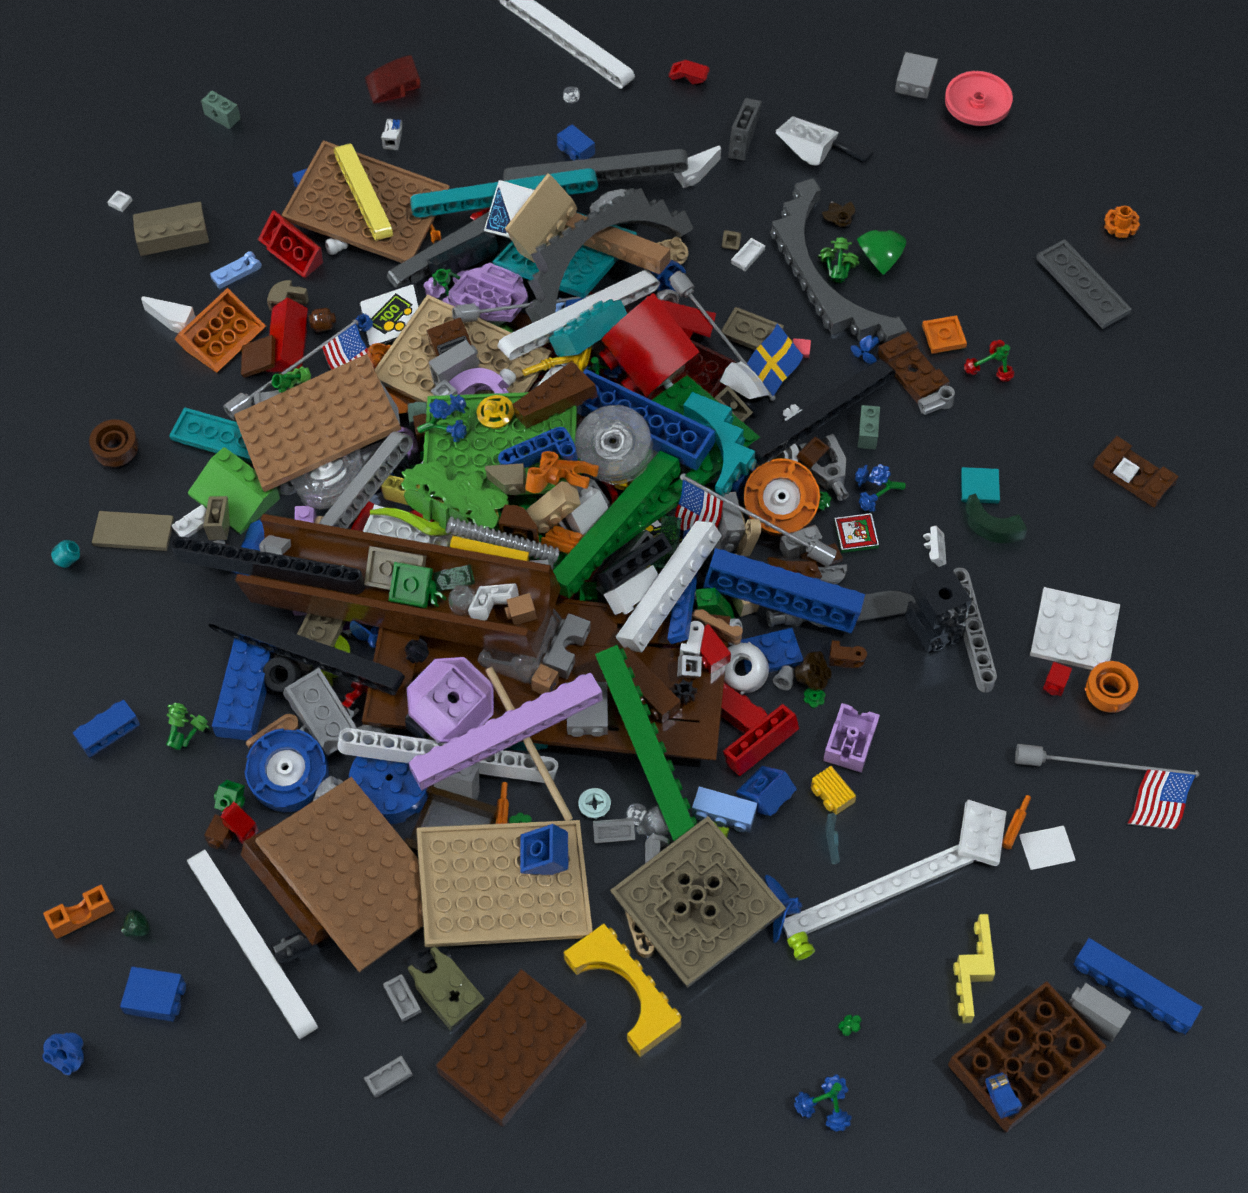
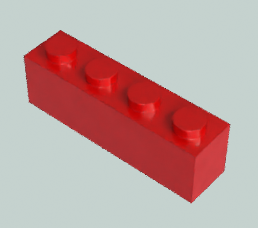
(739, 710)
(761, 739)

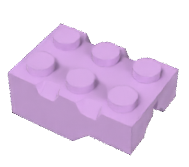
(851, 738)

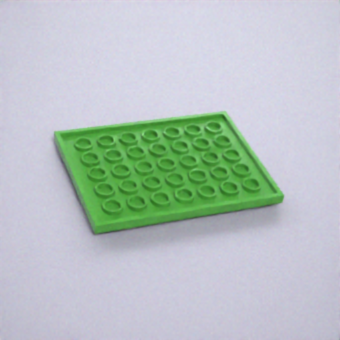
(483, 444)

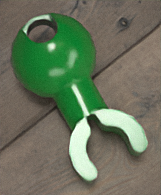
(434, 594)

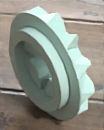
(600, 796)

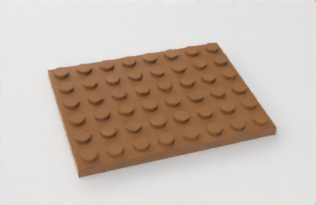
(329, 208)
(316, 422)
(349, 872)

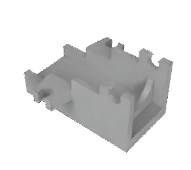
(319, 710)

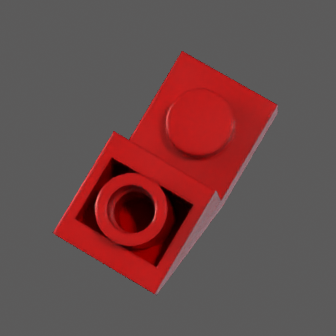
(692, 71)
(239, 822)

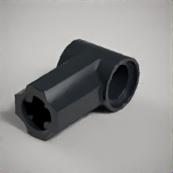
(425, 961)

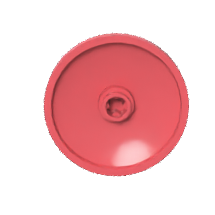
(978, 98)

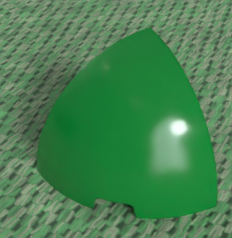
(882, 248)

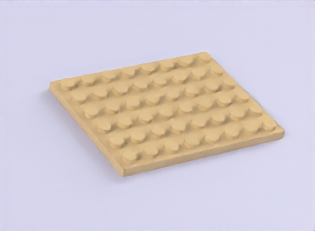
(406, 362)
(480, 897)

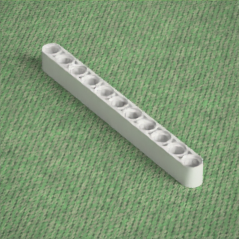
(571, 40)
(538, 333)
(397, 752)
(252, 944)

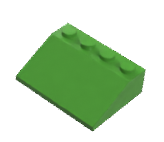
(238, 481)

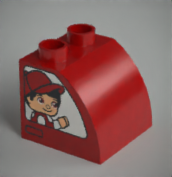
(648, 348)

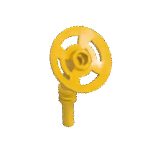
(580, 360)
(493, 410)

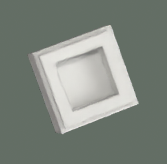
(120, 201)
(1126, 470)

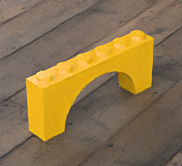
(603, 951)

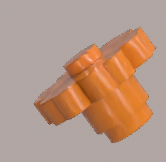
(1122, 222)

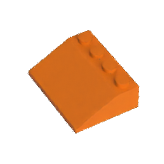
(220, 331)

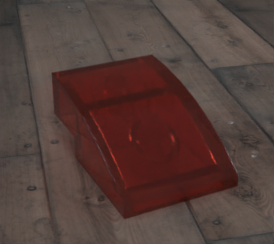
(393, 79)

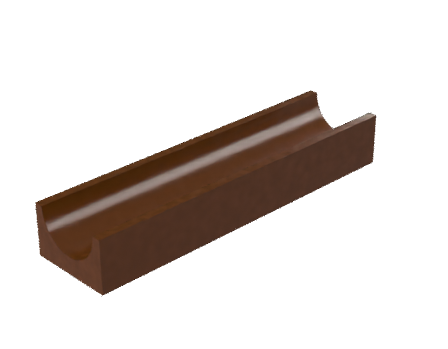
(372, 606)

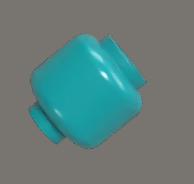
(65, 553)

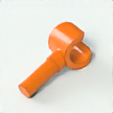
(435, 234)

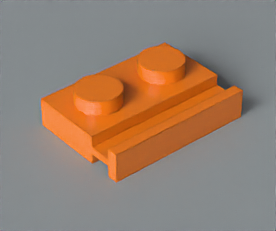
(562, 538)

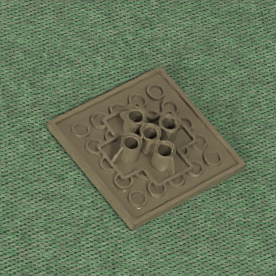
(691, 939)

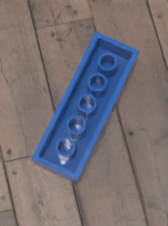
(242, 692)

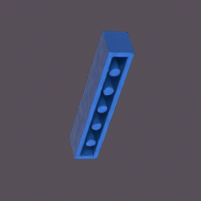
(1137, 986)

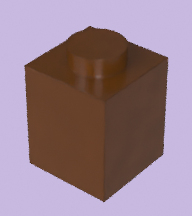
(217, 834)

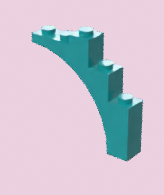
(729, 439)

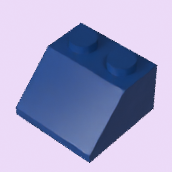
(768, 789)
(544, 851)

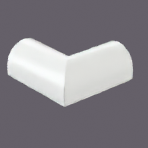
(489, 596)

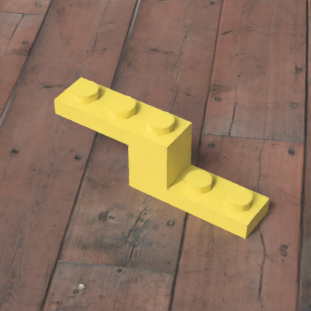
(974, 968)

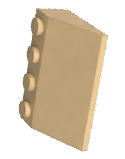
(541, 217)

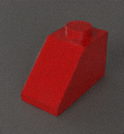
(713, 651)

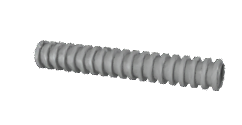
(485, 535)

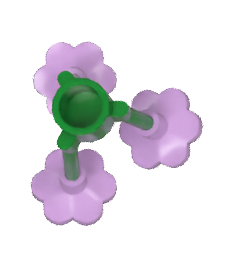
(438, 283)

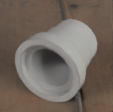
(784, 678)

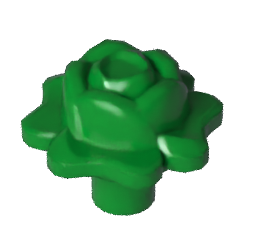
(824, 501)

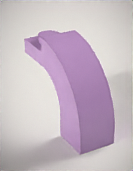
(478, 379)

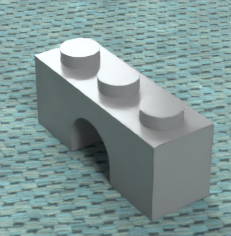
(572, 631)

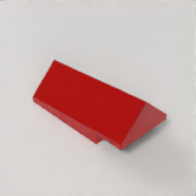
(290, 245)
(690, 318)
(290, 331)

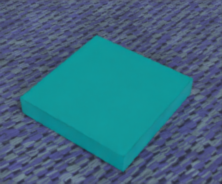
(982, 482)

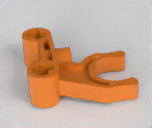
(553, 469)

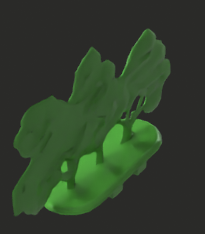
(460, 493)

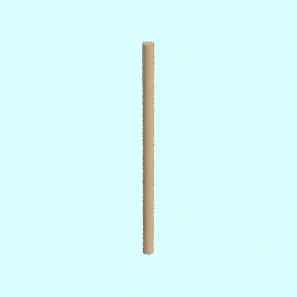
(531, 748)

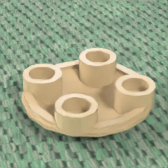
(679, 250)

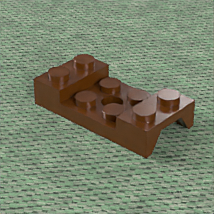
(903, 354)
(1150, 483)

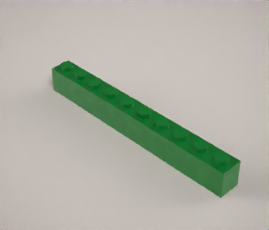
(616, 523)
(645, 742)

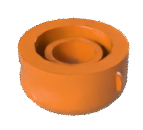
(1112, 674)

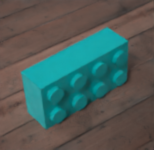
(587, 328)

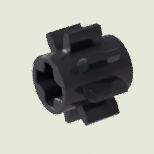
(416, 650)
(685, 691)

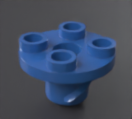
(64, 1052)

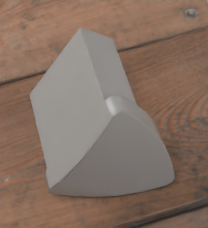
(275, 545)
(653, 846)

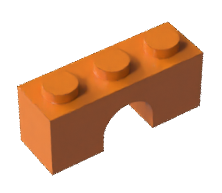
(65, 920)

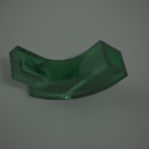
(671, 528)
(992, 528)

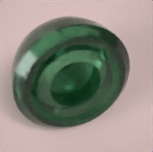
(135, 924)

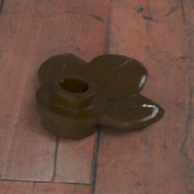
(839, 215)

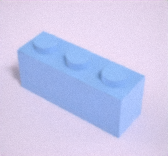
(724, 809)

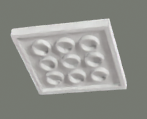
(1074, 629)

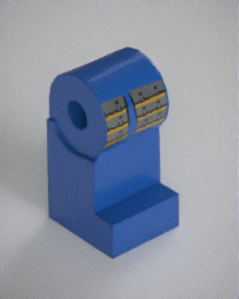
(1002, 1095)

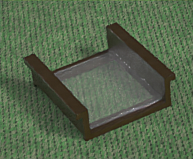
(450, 809)

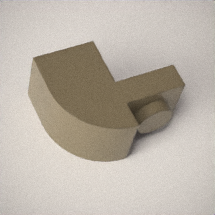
(285, 289)

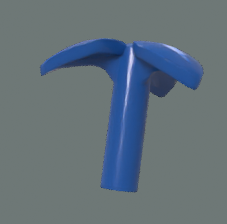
(866, 345)

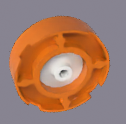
(784, 479)

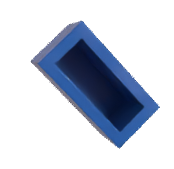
(575, 143)

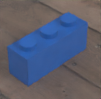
(106, 728)

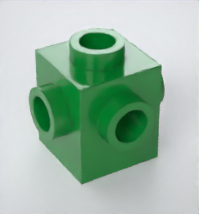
(228, 793)

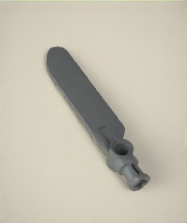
(874, 606)

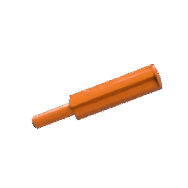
(502, 806)
(1015, 824)

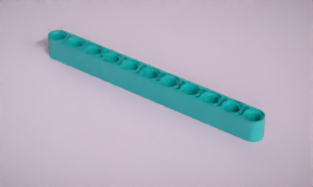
(482, 195)

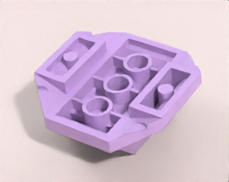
(490, 288)
(430, 704)

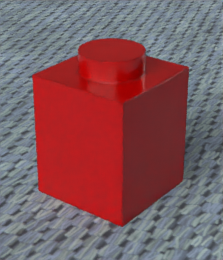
(1057, 679)

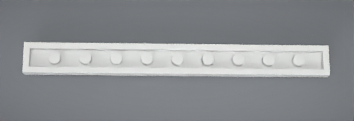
(875, 892)

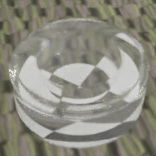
(571, 94)
(637, 812)

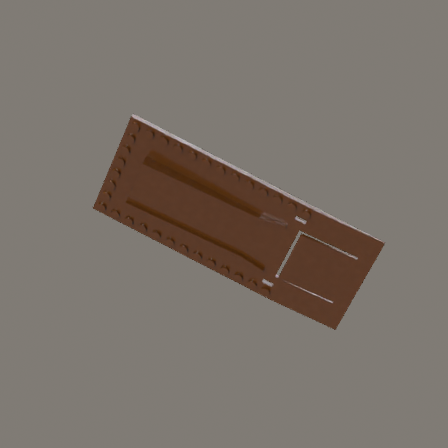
(679, 737)

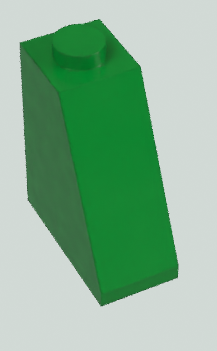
(712, 602)

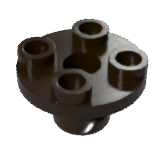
(813, 671)

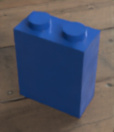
(153, 994)

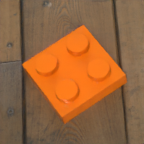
(944, 334)

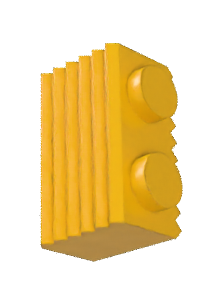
(832, 790)

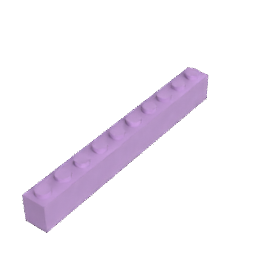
(505, 730)

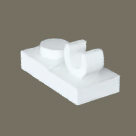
(190, 523)
(937, 546)

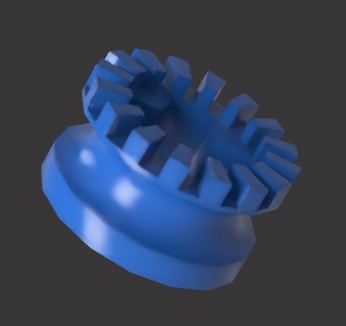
(362, 319)

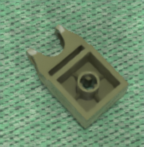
(443, 983)

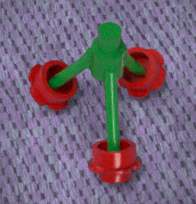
(999, 351)

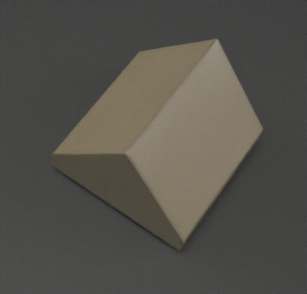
(731, 240)

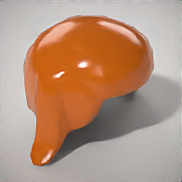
(377, 352)

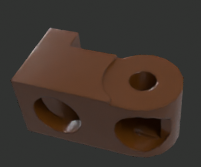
(846, 656)

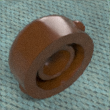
(111, 433)

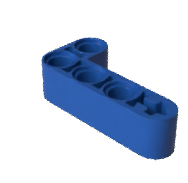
(549, 439)

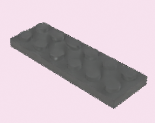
(1083, 283)

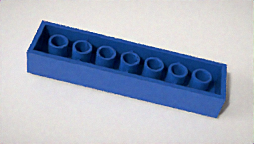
(669, 430)
(784, 590)

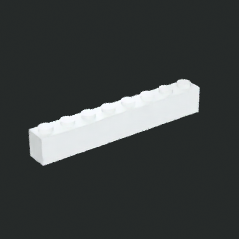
(668, 586)

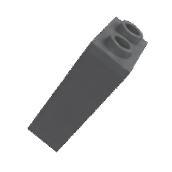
(744, 128)

